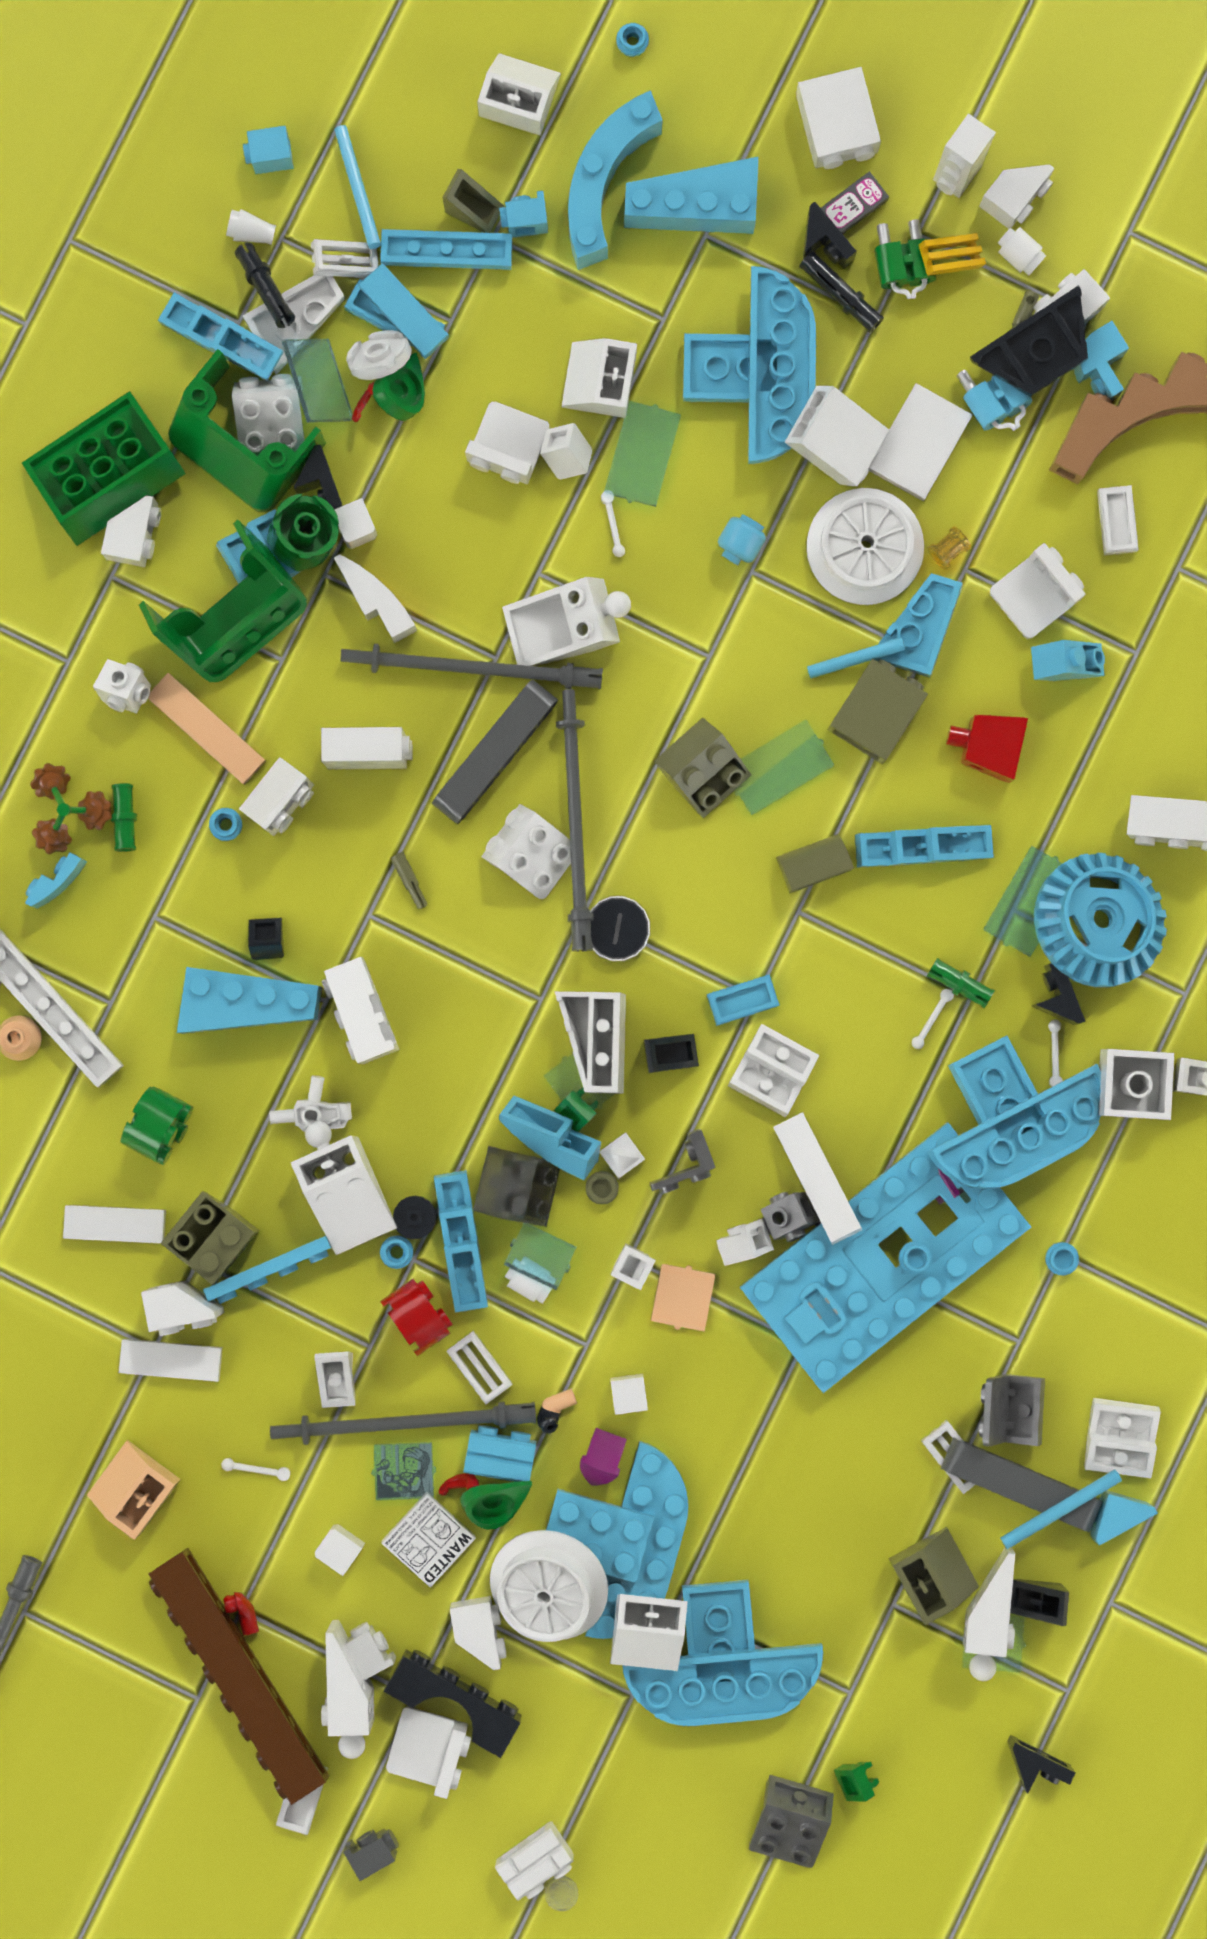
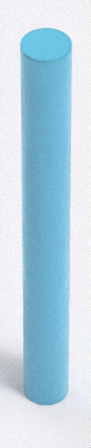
(357, 187)
(1061, 1509)

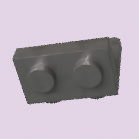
(1012, 1410)

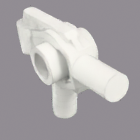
(314, 1110)

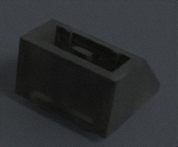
(516, 1187)

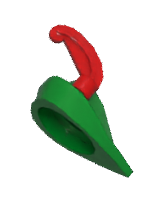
(398, 393)
(488, 1504)

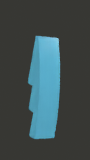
(216, 333)
(924, 846)
(460, 1241)

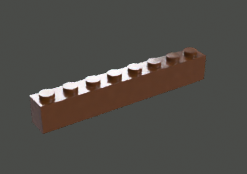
(239, 1677)

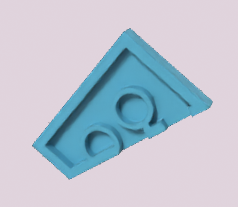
(924, 625)

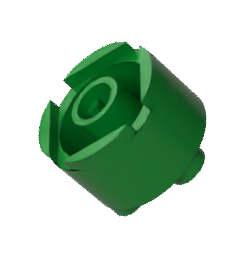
(298, 515)
(156, 1124)

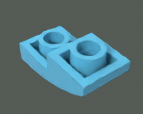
(46, 889)

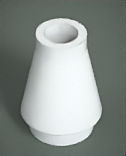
(249, 228)

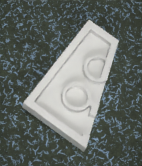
(312, 305)

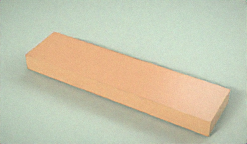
(206, 728)

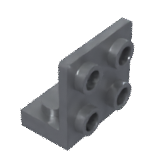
(697, 1150)
(792, 1821)

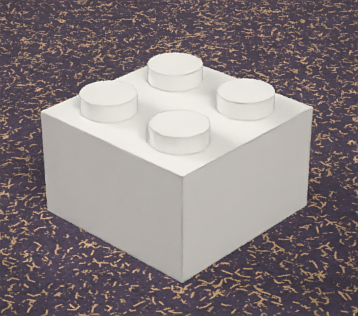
(1136, 1084)

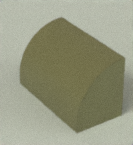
(814, 863)

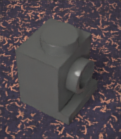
(372, 1852)

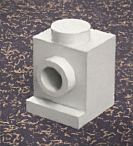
(745, 1242)
(632, 1266)
(369, 1650)

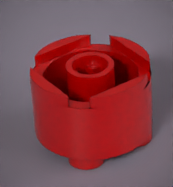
(416, 1315)

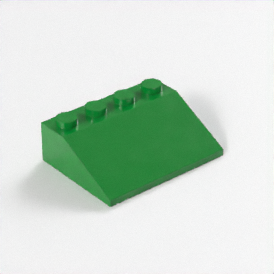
(102, 468)

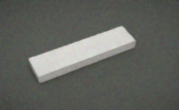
(817, 1178)

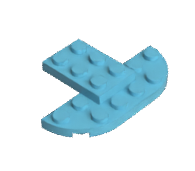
(767, 369)
(1016, 1125)
(632, 1540)
(723, 1672)

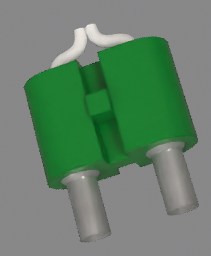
(901, 263)

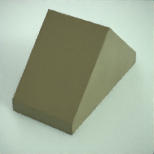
(471, 203)

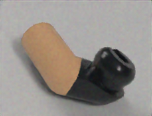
(551, 1410)

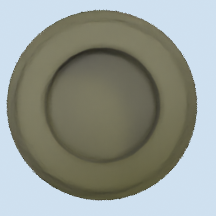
(602, 1187)

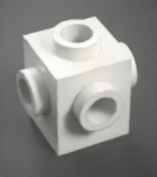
(122, 686)

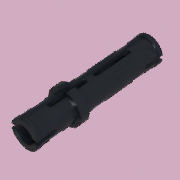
(259, 274)
(847, 297)

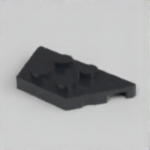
(1039, 347)

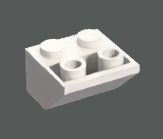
(517, 93)
(600, 376)
(278, 797)
(178, 1304)
(648, 1632)

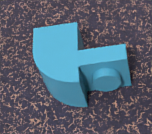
(1103, 349)

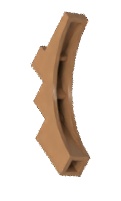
(1143, 400)

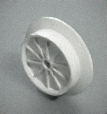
(858, 572)
(548, 1585)

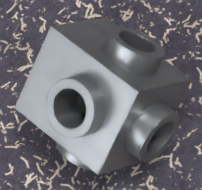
(789, 1216)

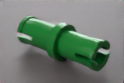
(123, 817)
(960, 983)

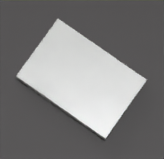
(920, 442)

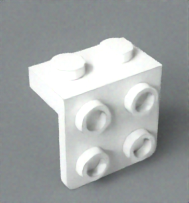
(267, 412)
(507, 443)
(1037, 591)
(530, 851)
(428, 1749)

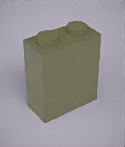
(878, 710)

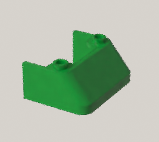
(254, 479)
(239, 621)

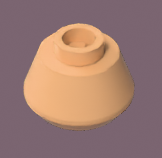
(22, 1046)

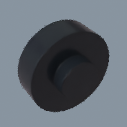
(414, 1217)

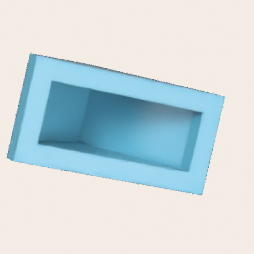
(1118, 1515)

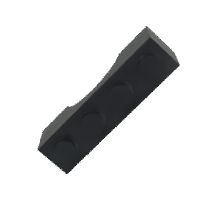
(419, 1680)

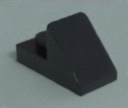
(822, 231)
(316, 475)
(1064, 1004)
(1031, 1760)

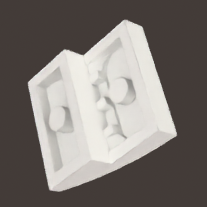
(773, 1070)
(1122, 1438)

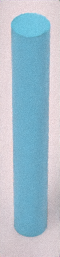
(856, 657)

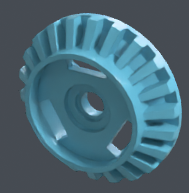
(1105, 959)

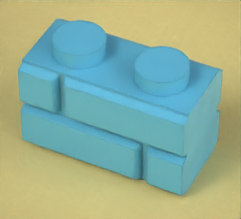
(500, 1455)

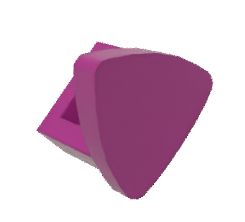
(602, 1458)

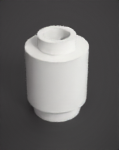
(1021, 250)
(527, 1287)

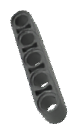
(494, 751)
(1016, 1482)

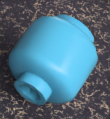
(741, 539)

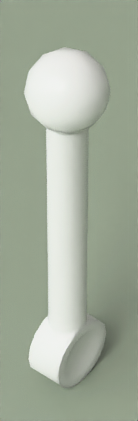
(618, 549)
(946, 996)
(1054, 1026)
(283, 1473)

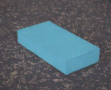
(743, 1000)

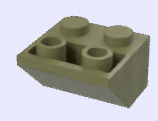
(703, 767)
(209, 1237)
(934, 1575)

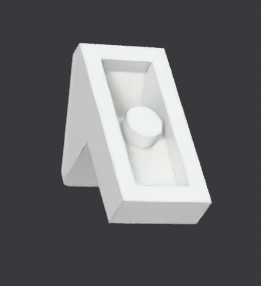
(1191, 1076)
(335, 1379)

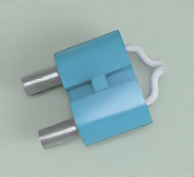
(994, 401)

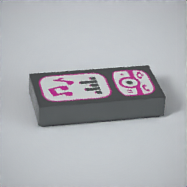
(855, 202)

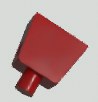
(991, 744)

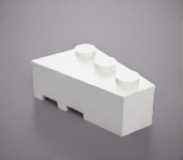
(359, 1011)

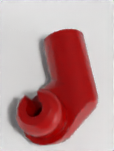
(245, 1610)

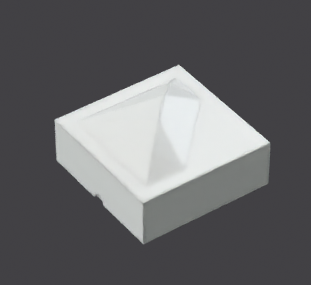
(622, 1155)

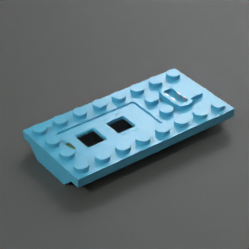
(848, 1297)

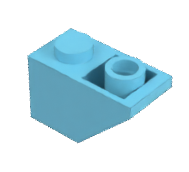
(1067, 660)

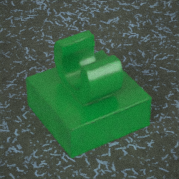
(577, 1109)
(855, 1781)

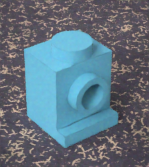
(525, 215)

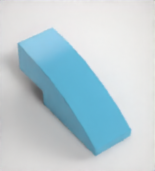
(551, 1136)

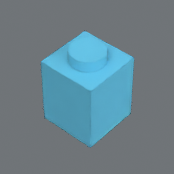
(268, 150)

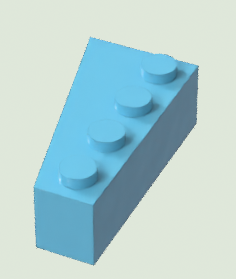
(696, 199)
(232, 1000)

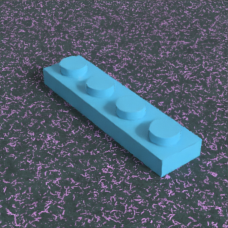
(446, 249)
(257, 1275)

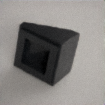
(266, 938)

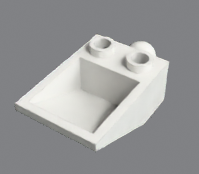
(565, 621)
(348, 1196)
(988, 1617)
(349, 1697)

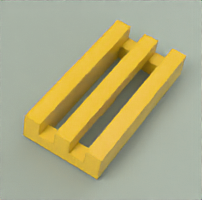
(953, 241)

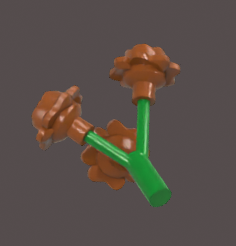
(92, 810)

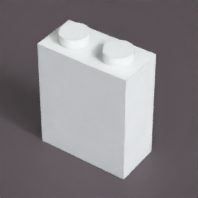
(838, 118)
(837, 436)
(365, 748)

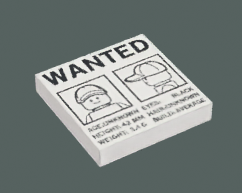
(428, 1539)

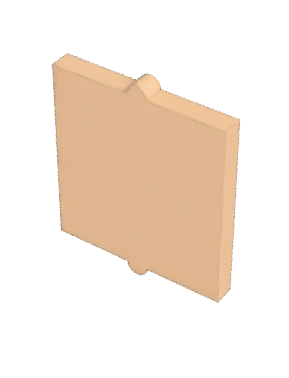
(683, 1297)

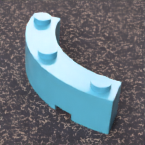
(607, 148)

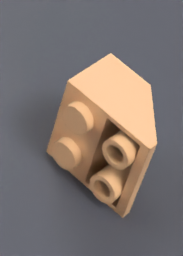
(132, 1489)

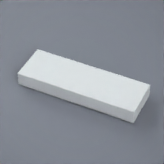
(114, 1224)
(170, 1360)

